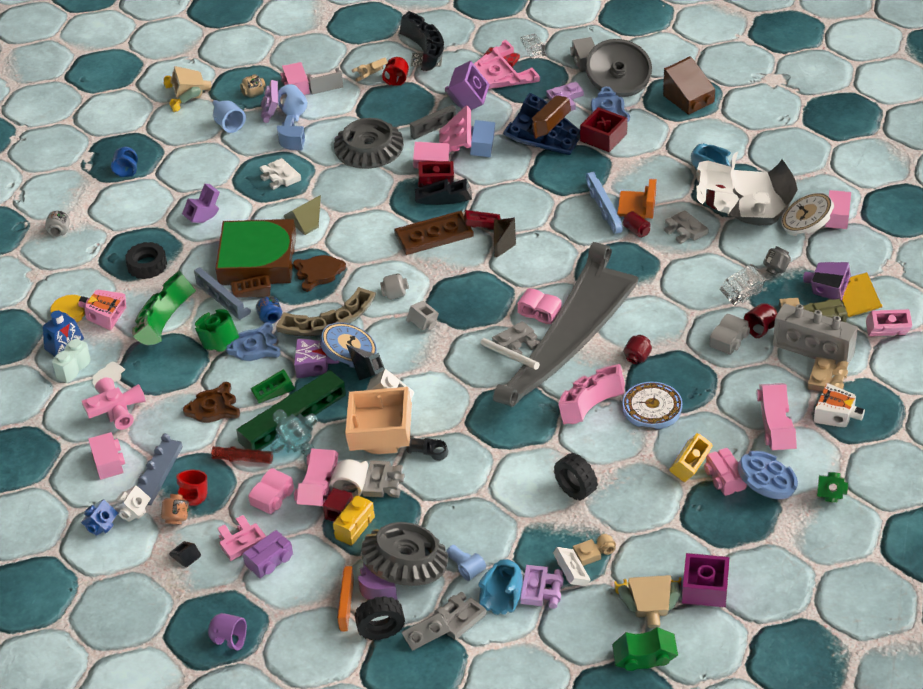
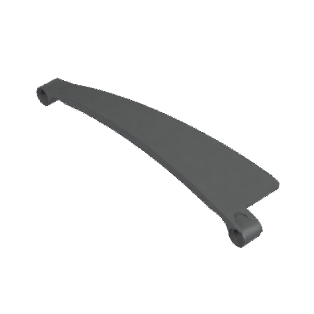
(584, 313)

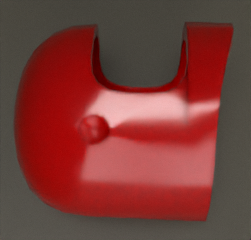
(396, 67)
(192, 486)

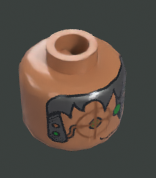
(174, 509)

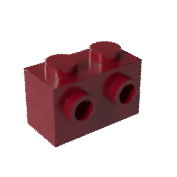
(435, 171)

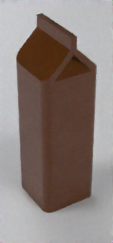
(550, 115)

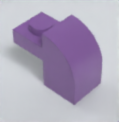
(203, 208)
(373, 586)

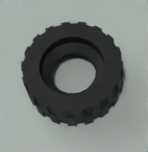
(145, 250)
(579, 486)
(376, 608)

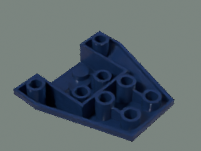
(560, 139)

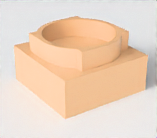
(379, 420)

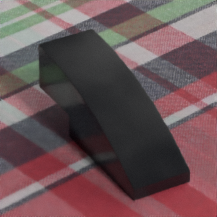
(444, 192)

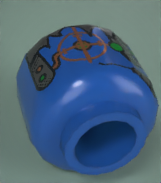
(269, 309)

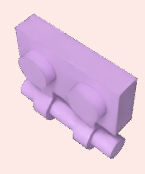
(269, 101)
(534, 586)

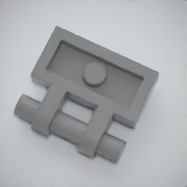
(464, 616)

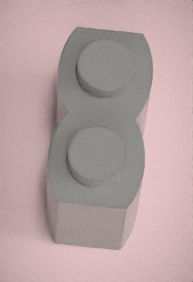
(729, 334)

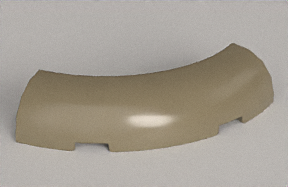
(311, 326)

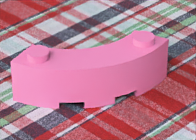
(590, 391)
(779, 429)
(317, 479)

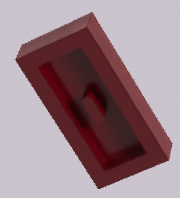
(480, 219)

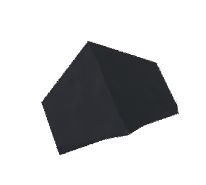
(365, 362)

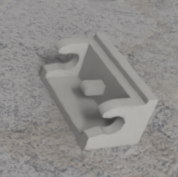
(325, 82)

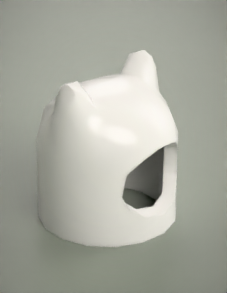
(349, 472)

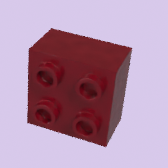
(603, 129)

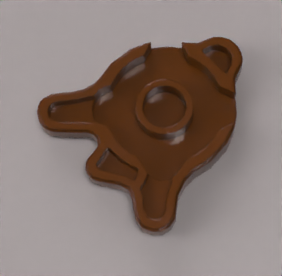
(318, 270)
(213, 405)

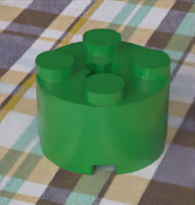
(216, 330)

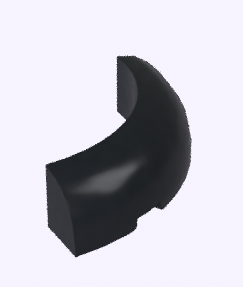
(426, 36)

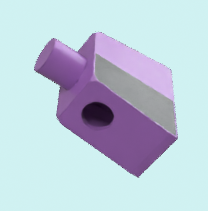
(829, 279)

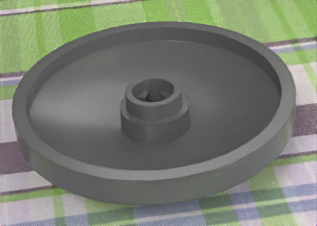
(619, 66)

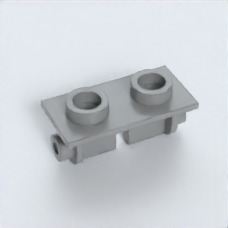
(426, 630)

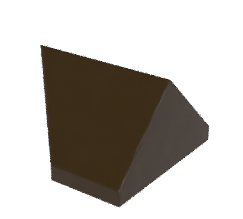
(504, 235)

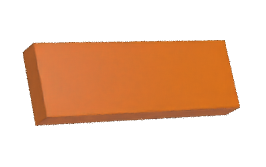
(345, 598)

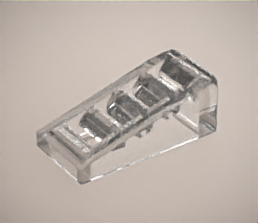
(533, 46)

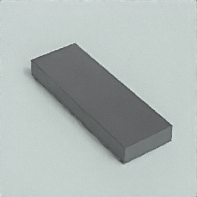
(432, 122)

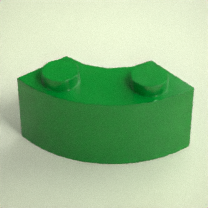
(645, 649)

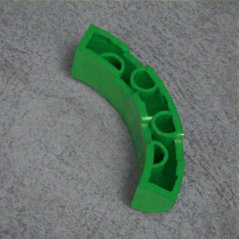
(160, 308)

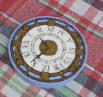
(652, 405)

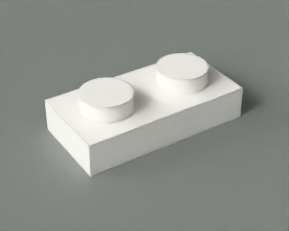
(571, 566)

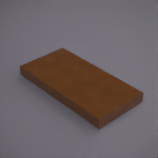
(433, 232)

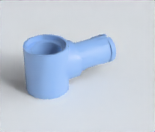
(468, 565)

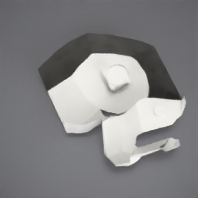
(748, 195)

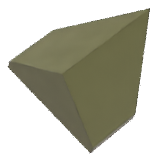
(306, 216)

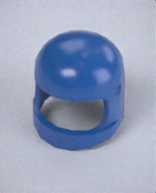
(124, 158)

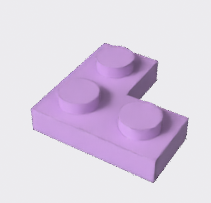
(570, 90)

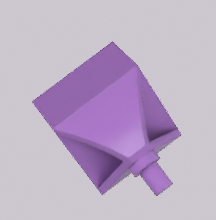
(467, 86)

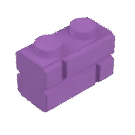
(268, 554)

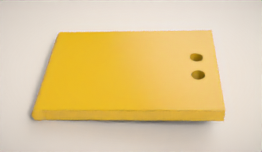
(860, 296)

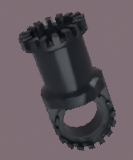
(427, 447)

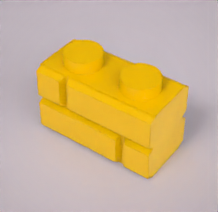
(690, 457)
(353, 520)

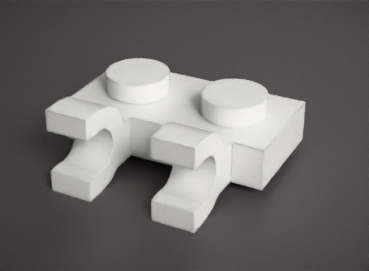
(280, 173)

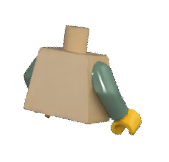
(186, 85)
(650, 596)

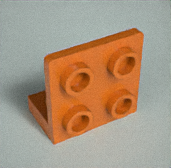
(639, 202)

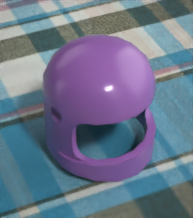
(224, 626)

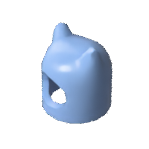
(295, 102)
(228, 115)

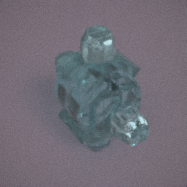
(293, 432)

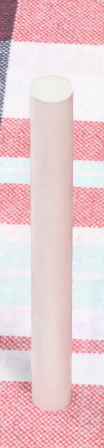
(509, 353)

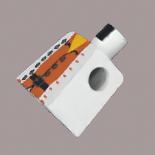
(836, 407)

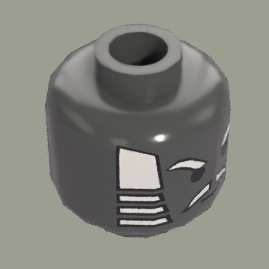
(777, 260)

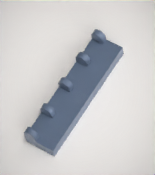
(220, 294)
(159, 466)

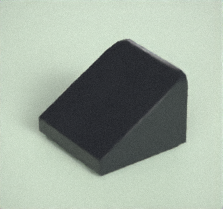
(185, 553)

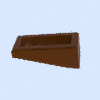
(256, 287)

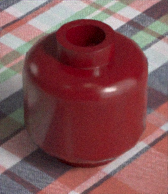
(637, 349)

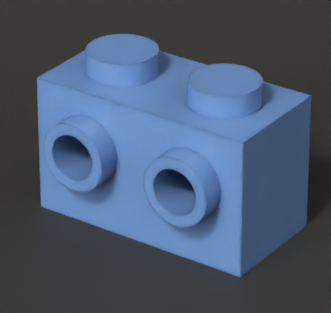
(482, 138)

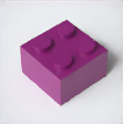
(705, 580)

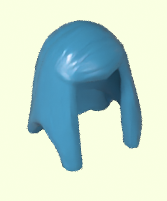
(706, 152)
(501, 587)

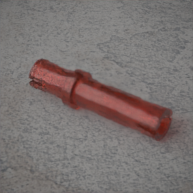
(235, 454)

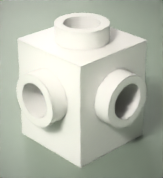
(132, 503)

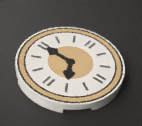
(807, 214)

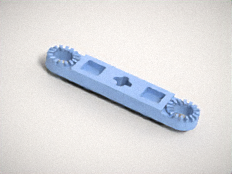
(604, 203)

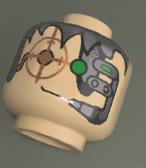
(252, 86)

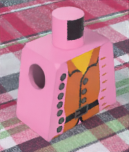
(104, 307)

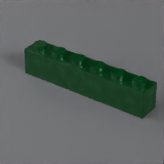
(307, 400)

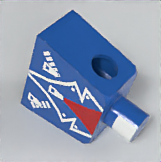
(60, 332)

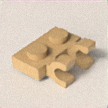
(366, 70)
(823, 372)

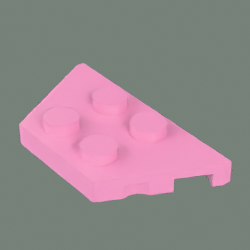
(457, 131)

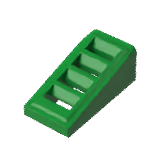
(283, 383)

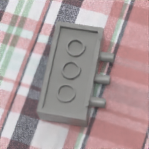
(814, 334)

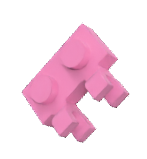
(240, 542)

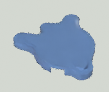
(609, 101)
(255, 344)

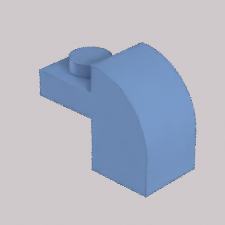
(291, 136)

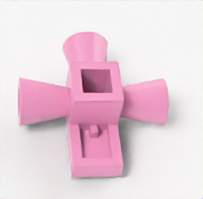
(113, 402)

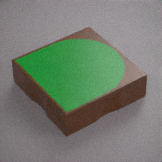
(255, 250)

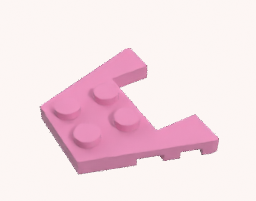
(499, 72)

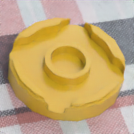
(70, 306)

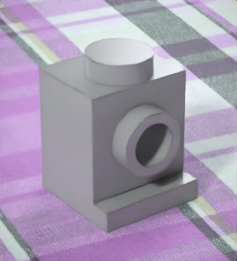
(422, 315)

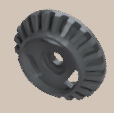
(384, 146)
(383, 555)

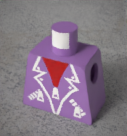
(310, 359)

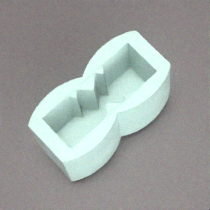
(71, 360)

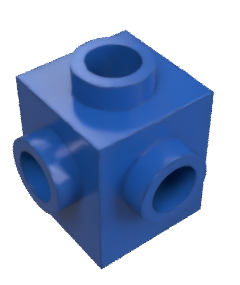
(99, 517)

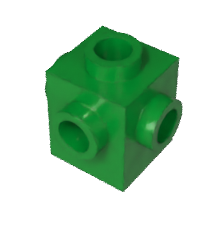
(832, 495)

